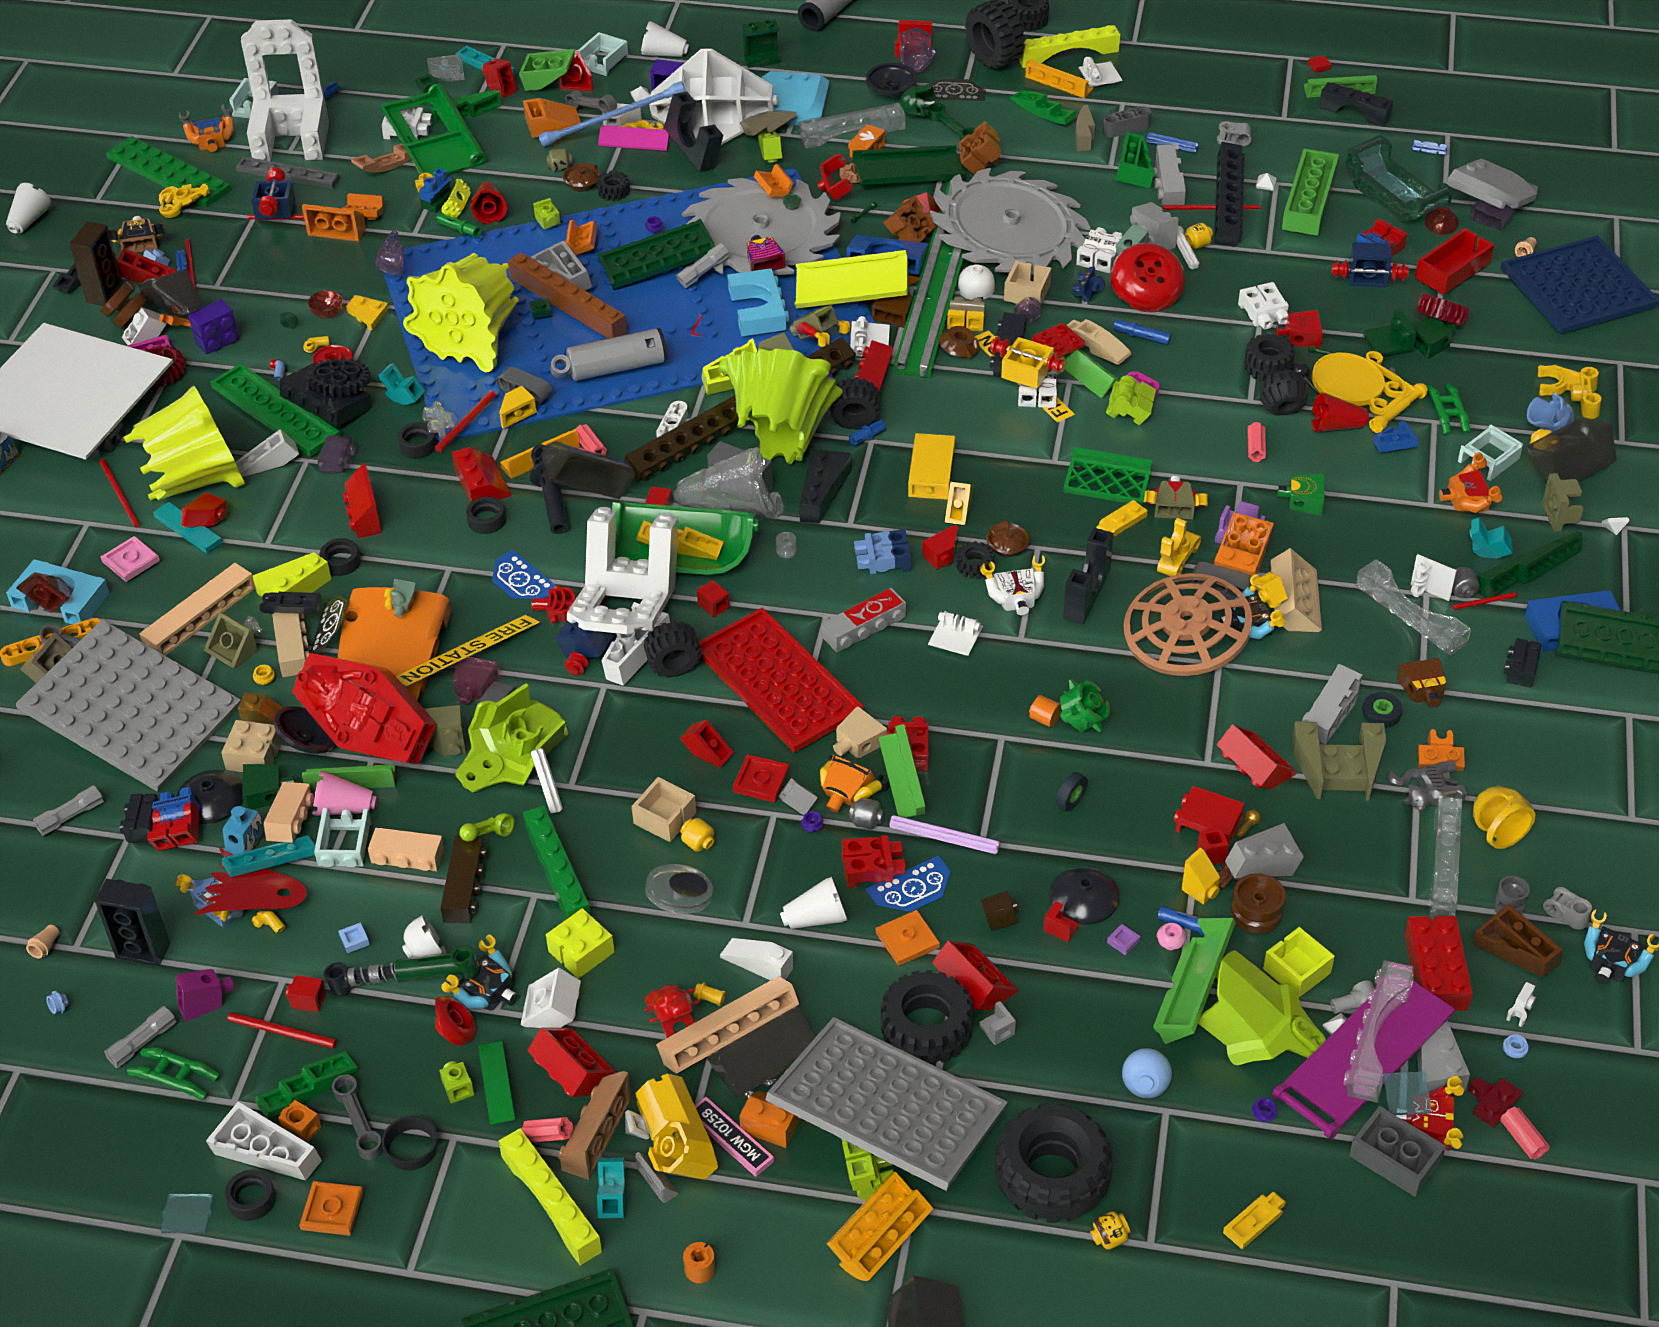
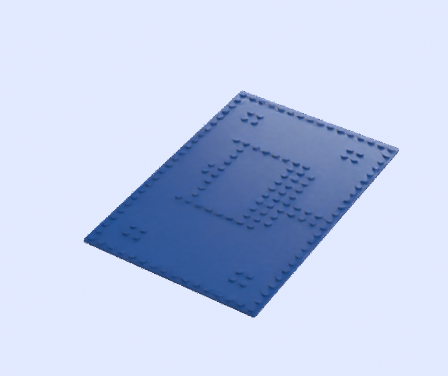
(647, 305)

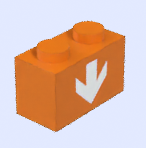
(867, 139)

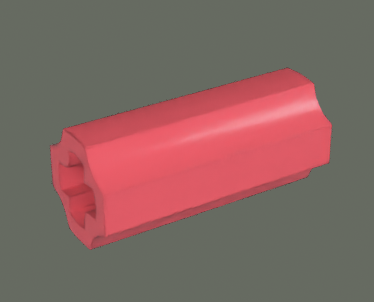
(589, 440)
(1256, 442)
(547, 1129)
(1524, 1133)

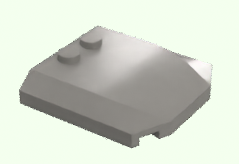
(1492, 184)

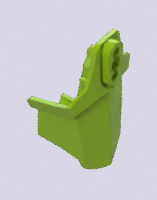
(505, 736)
(1257, 1015)

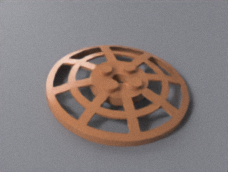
(1189, 629)

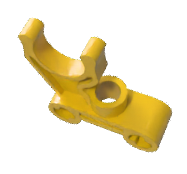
(1579, 384)
(1177, 549)

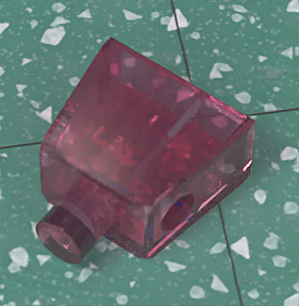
(473, 678)

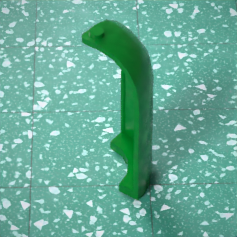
(729, 526)

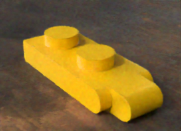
(1123, 518)
(1254, 1219)

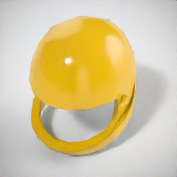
(1504, 815)

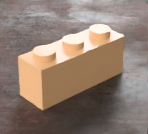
(288, 812)
(406, 849)

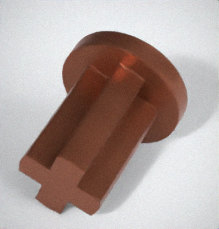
(1225, 876)

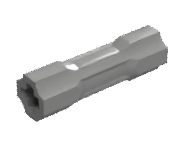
(693, 272)
(54, 818)
(154, 1025)

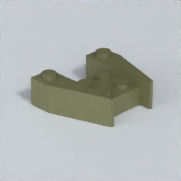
(1339, 765)

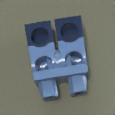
(883, 551)

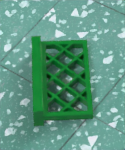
(1110, 464)

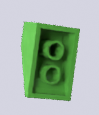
(544, 67)

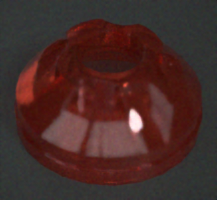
(1441, 224)
(325, 300)

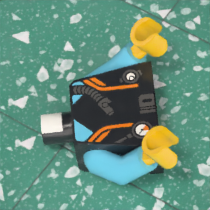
(1262, 619)
(1614, 954)
(489, 986)

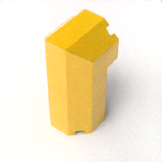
(675, 1129)

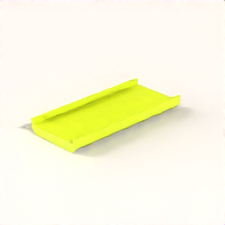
(852, 279)

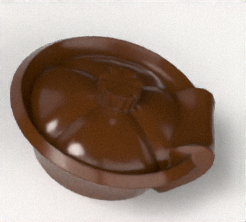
(581, 176)
(959, 342)
(1007, 539)

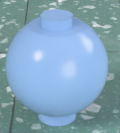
(1146, 1073)

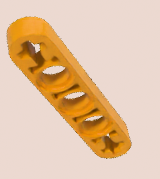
(13, 649)

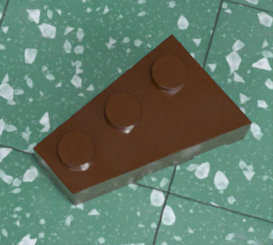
(1518, 942)

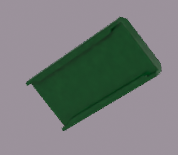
(907, 165)
(656, 254)
(1609, 637)
(580, 1303)

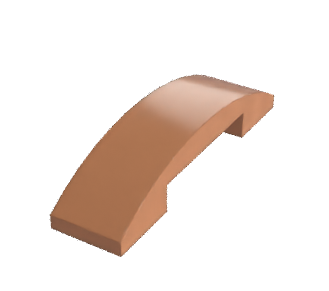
(384, 162)

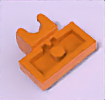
(1440, 751)

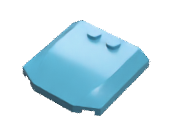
(799, 93)

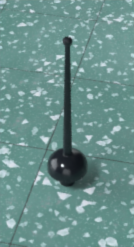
(1304, 371)

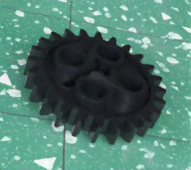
(338, 376)

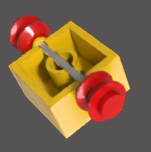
(1026, 361)

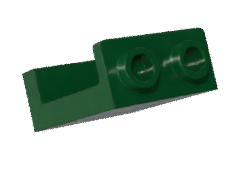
(760, 43)

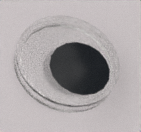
(678, 888)

